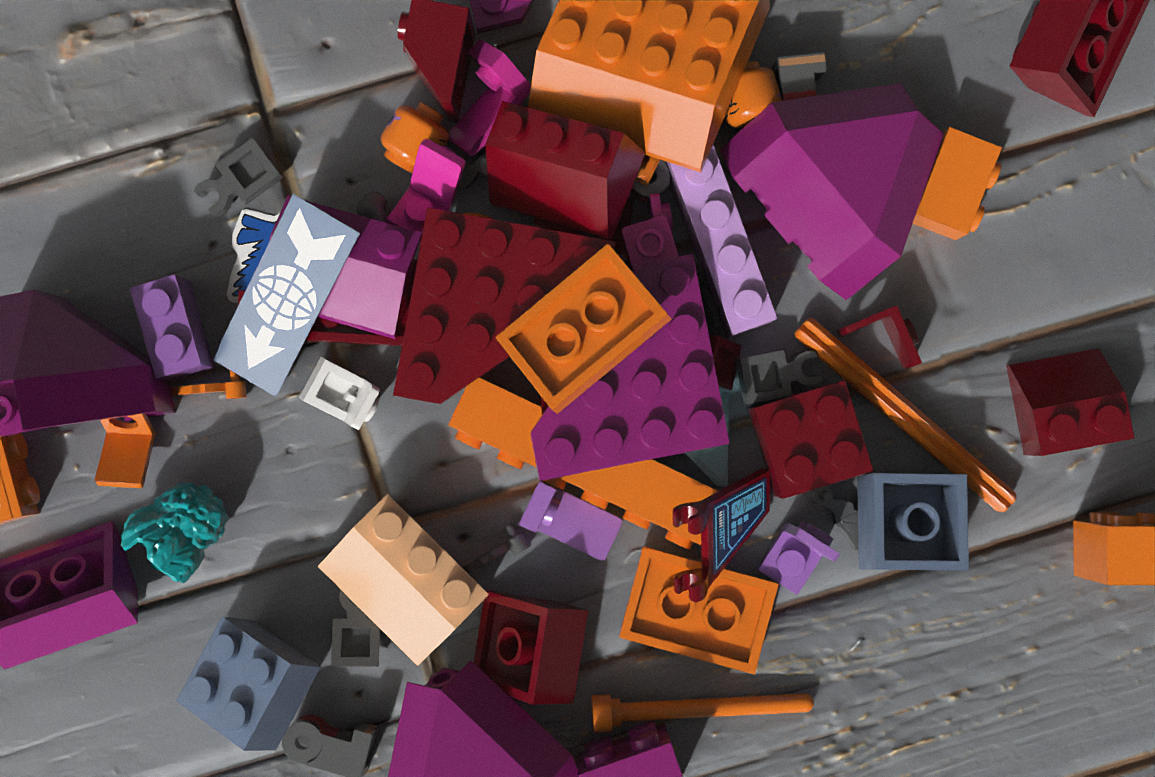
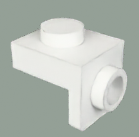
(341, 393)

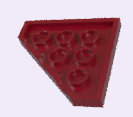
(469, 288)

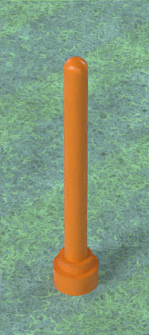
(610, 713)

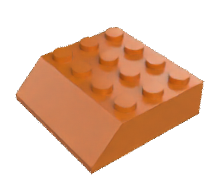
(647, 69)

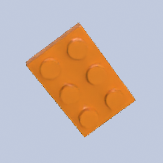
(582, 328)
(720, 629)

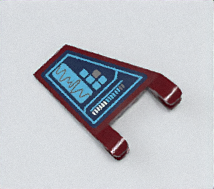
(724, 525)

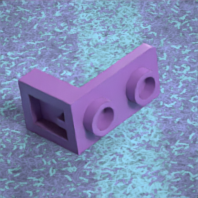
(571, 520)
(796, 554)

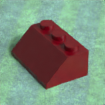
(1076, 49)
(560, 169)

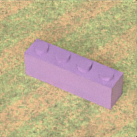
(722, 246)

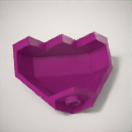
(839, 177)
(69, 368)
(471, 729)

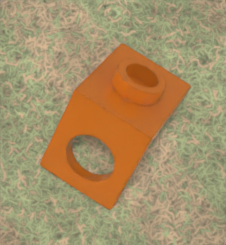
(125, 452)

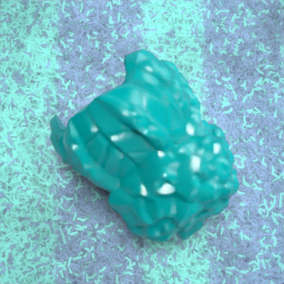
(177, 528)

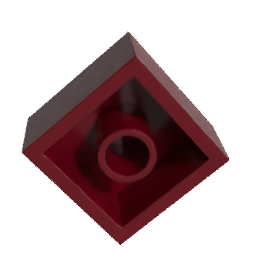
(810, 439)

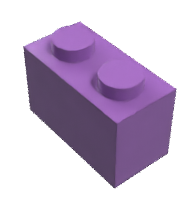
(172, 328)

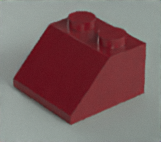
(438, 47)
(1068, 403)
(531, 647)

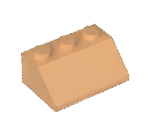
(402, 580)

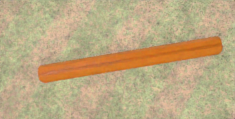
(905, 414)

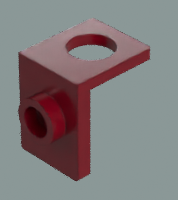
(900, 331)

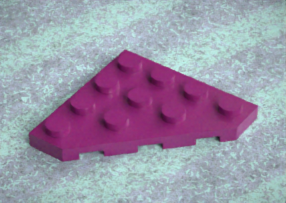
(651, 402)

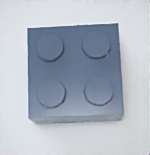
(913, 521)
(248, 684)

